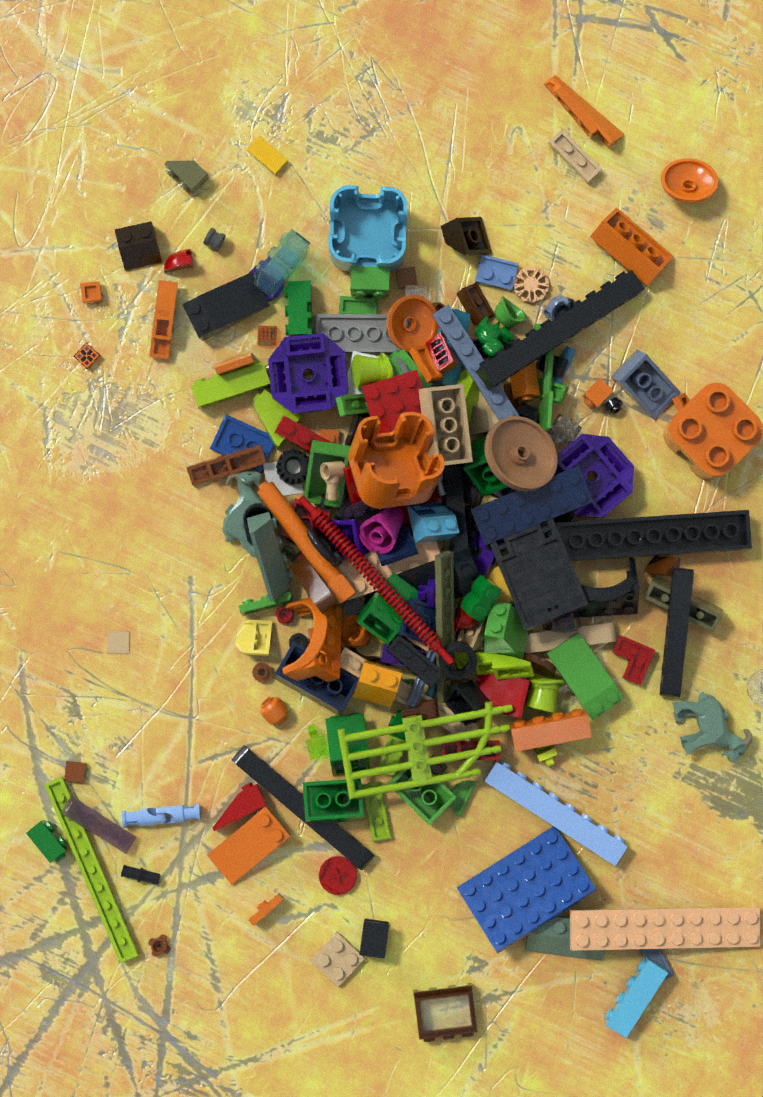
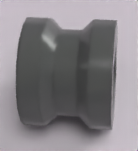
(214, 239)

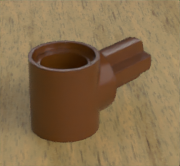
(427, 709)

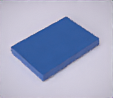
(237, 435)

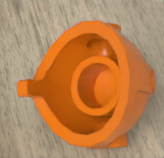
(354, 634)

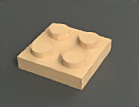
(337, 959)

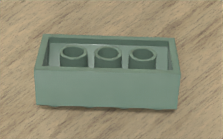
(269, 555)
(555, 939)

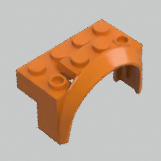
(324, 649)

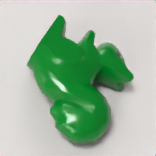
(491, 336)

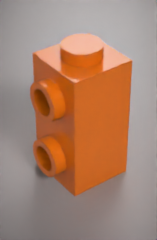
(525, 384)

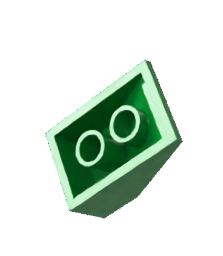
(331, 803)

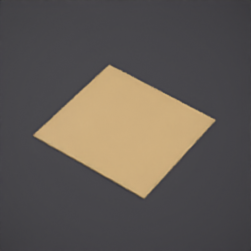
(118, 642)

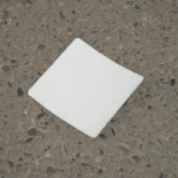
(285, 488)

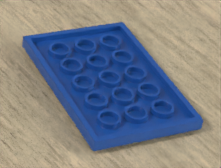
(526, 889)

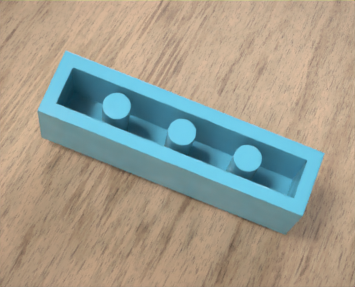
(636, 996)

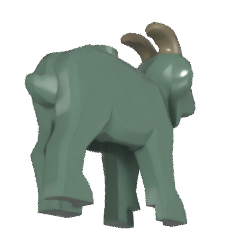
(233, 523)
(712, 727)

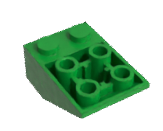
(379, 617)

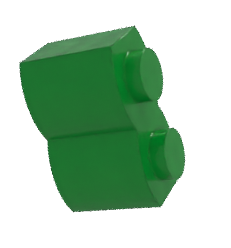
(482, 596)

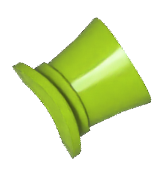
(370, 370)
(543, 693)

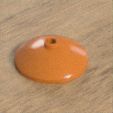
(689, 180)
(420, 326)

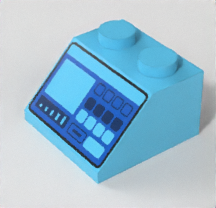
(432, 522)

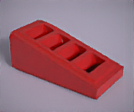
(449, 364)

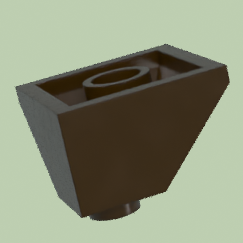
(466, 236)

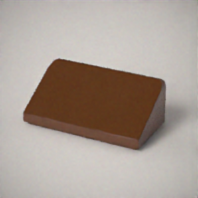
(475, 303)
(662, 566)

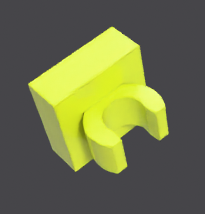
(545, 754)

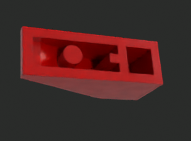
(244, 803)

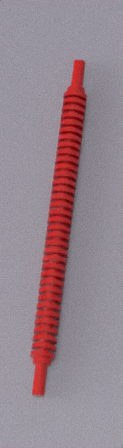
(359, 561)

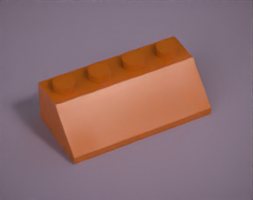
(631, 246)
(550, 730)

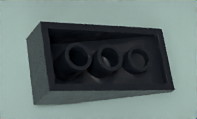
(225, 306)
(464, 573)

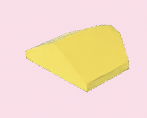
(255, 637)

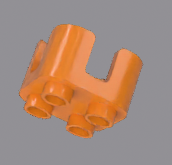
(713, 431)
(395, 465)

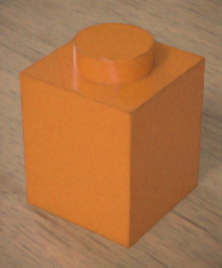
(597, 394)

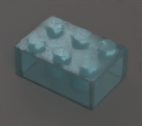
(281, 262)

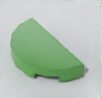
(462, 792)

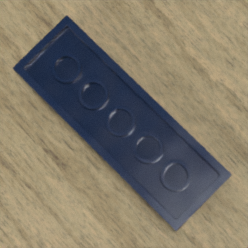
(526, 509)

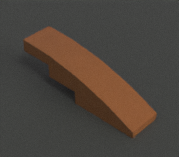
(226, 464)

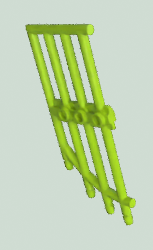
(417, 746)

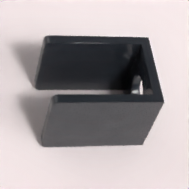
(466, 700)
(374, 938)

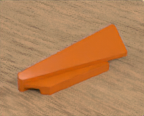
(583, 113)

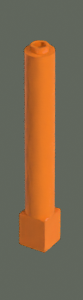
(298, 533)

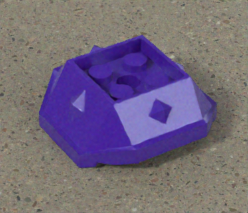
(303, 354)
(609, 465)

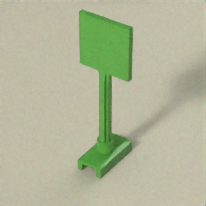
(545, 405)

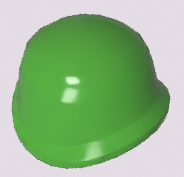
(508, 313)

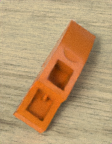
(163, 319)

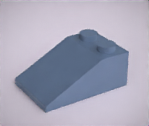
(645, 383)

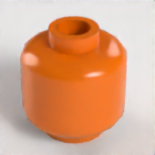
(274, 710)

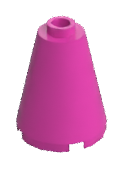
(382, 530)

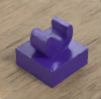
(427, 592)

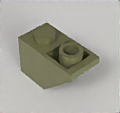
(188, 173)

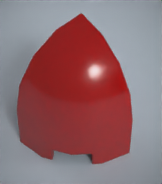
(178, 261)

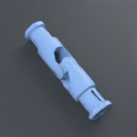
(155, 816)

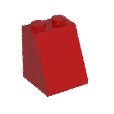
(504, 692)

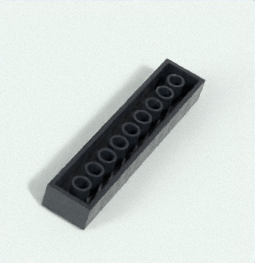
(656, 535)

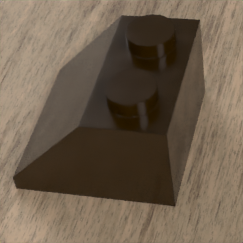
(138, 245)

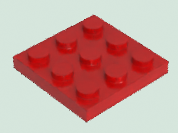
(393, 397)

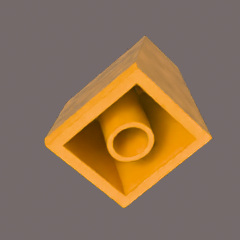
(378, 683)

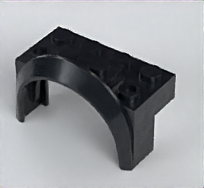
(613, 600)

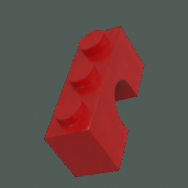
(460, 746)

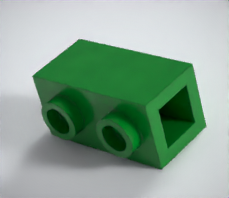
(47, 841)

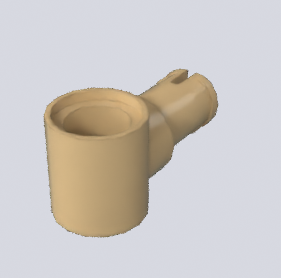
(331, 473)

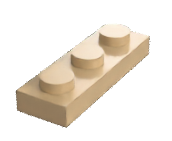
(574, 155)

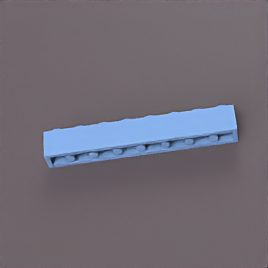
(555, 813)

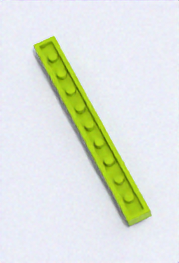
(93, 874)

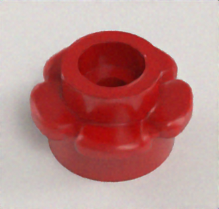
(281, 619)

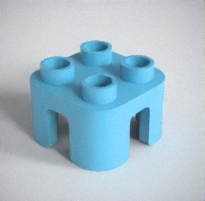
(367, 228)

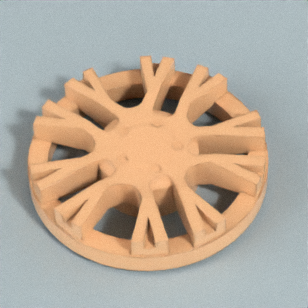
(531, 285)

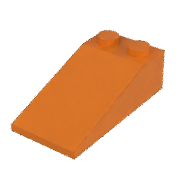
(249, 845)

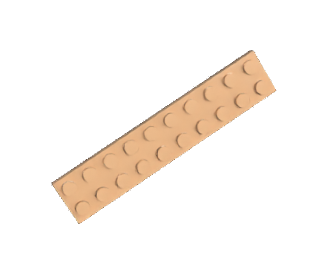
(664, 928)

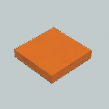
(233, 363)

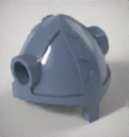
(556, 305)

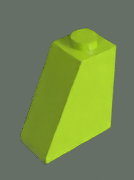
(270, 414)

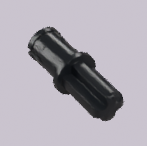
(140, 875)

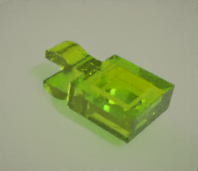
(316, 745)

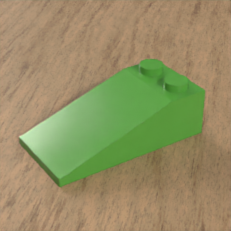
(585, 676)

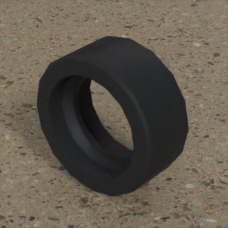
(467, 670)

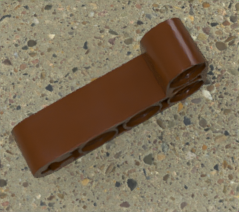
(313, 584)

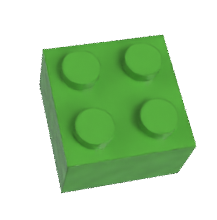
(370, 282)

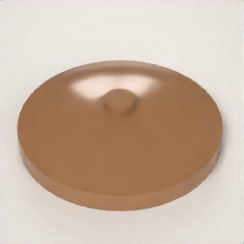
(520, 453)

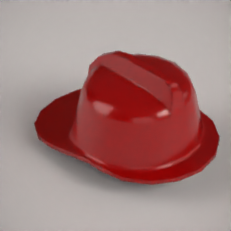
(462, 620)

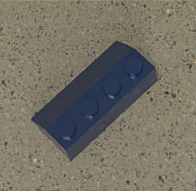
(331, 695)

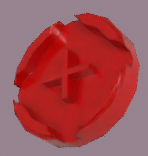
(337, 875)

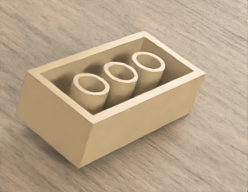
(448, 414)

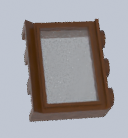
(445, 1012)

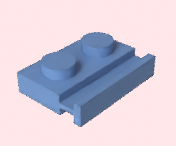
(496, 272)

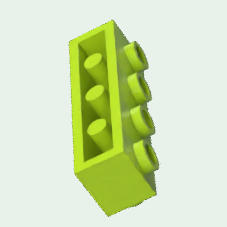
(230, 385)

